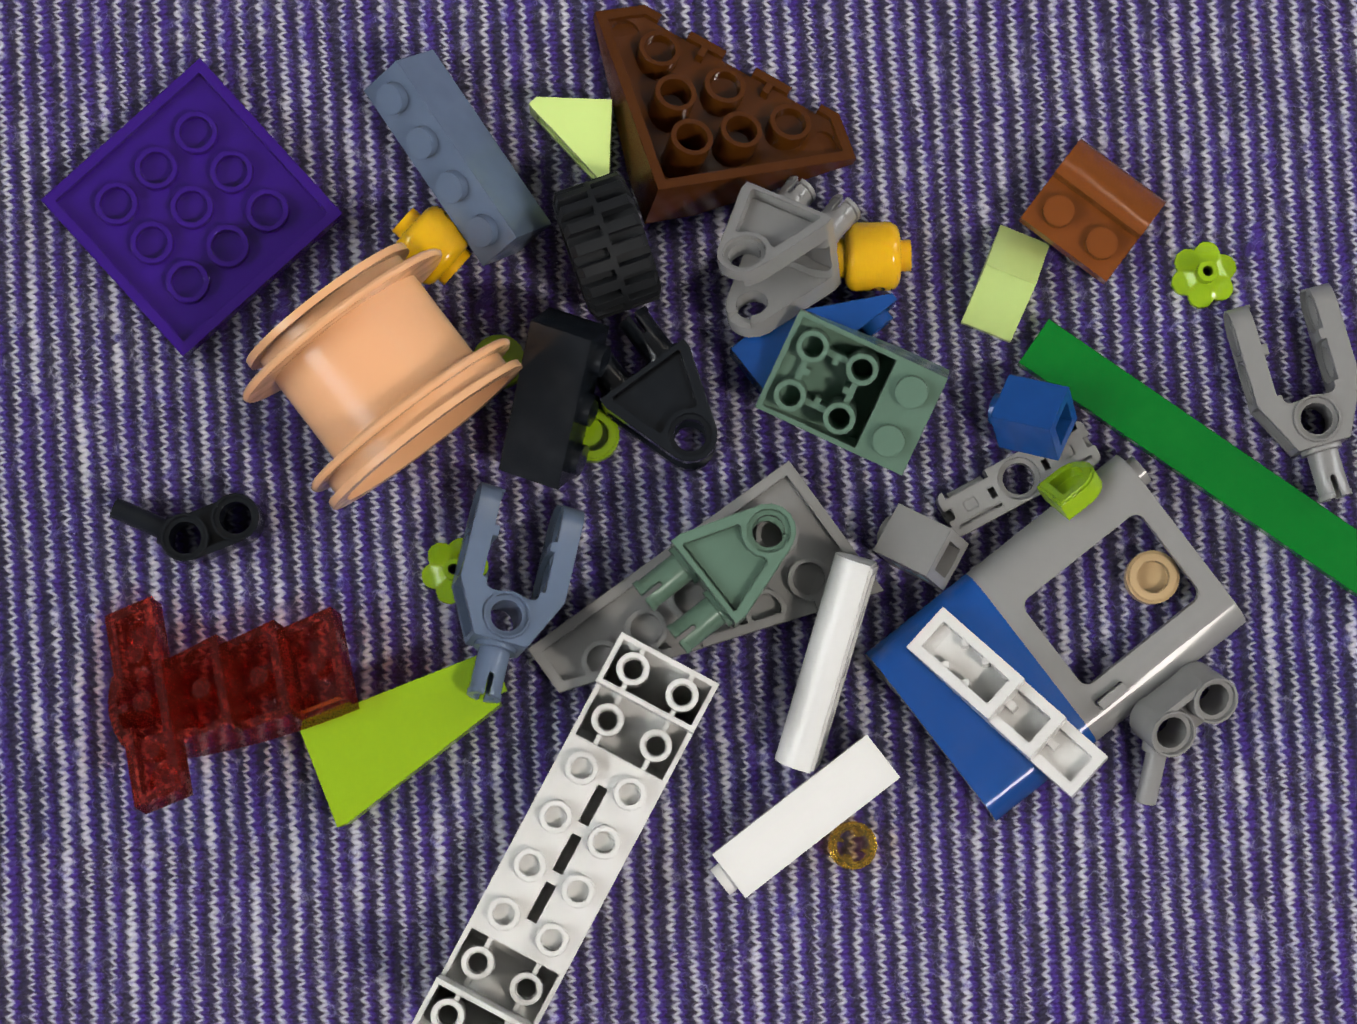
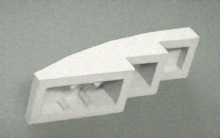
(1007, 702)

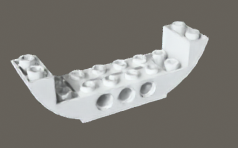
(572, 841)

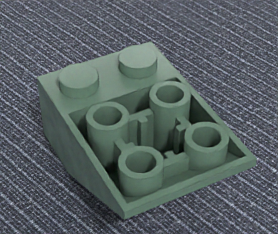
(853, 390)

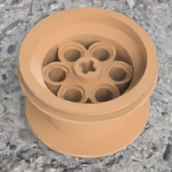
(376, 370)

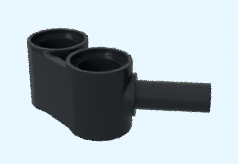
(208, 519)

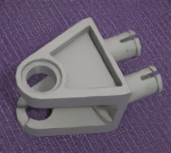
(785, 253)

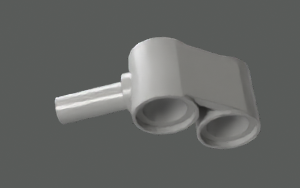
(1181, 704)

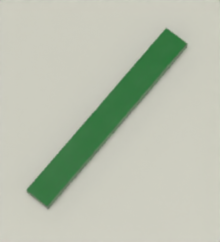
(1196, 454)

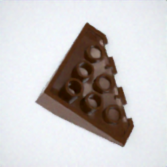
(701, 126)

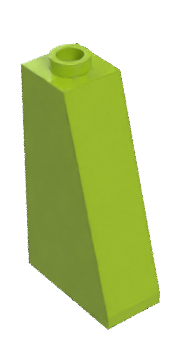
(392, 738)

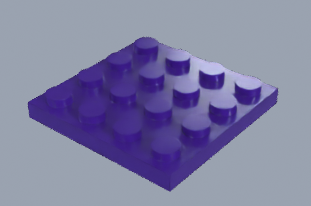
(192, 208)

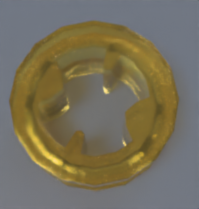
(846, 860)

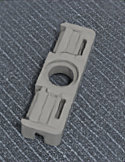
(988, 498)

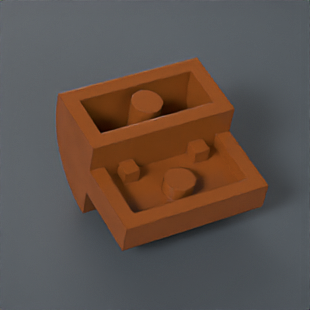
(1092, 211)

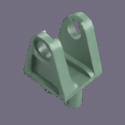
(725, 565)

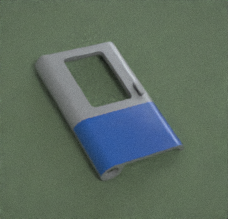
(992, 607)

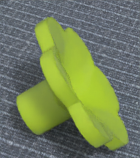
(1194, 284)
(437, 574)

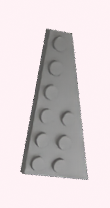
(580, 646)

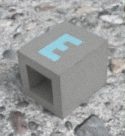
(920, 546)

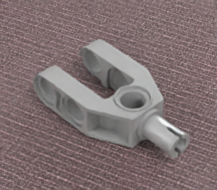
(1283, 419)

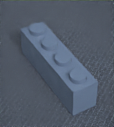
(457, 157)

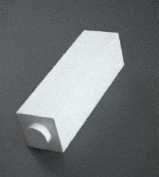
(803, 817)

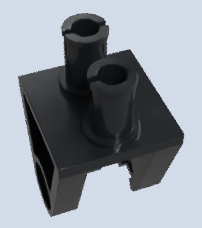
(659, 397)

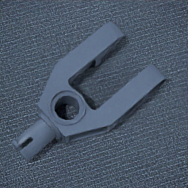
(477, 600)

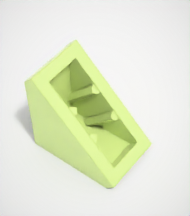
(580, 129)
(1005, 284)

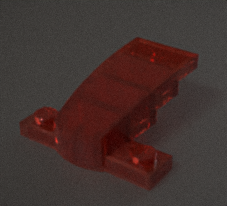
(217, 692)

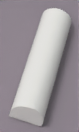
(826, 662)

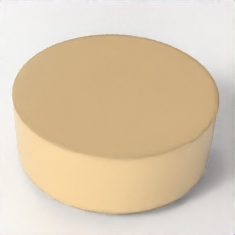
(1151, 577)

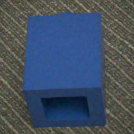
(1032, 416)

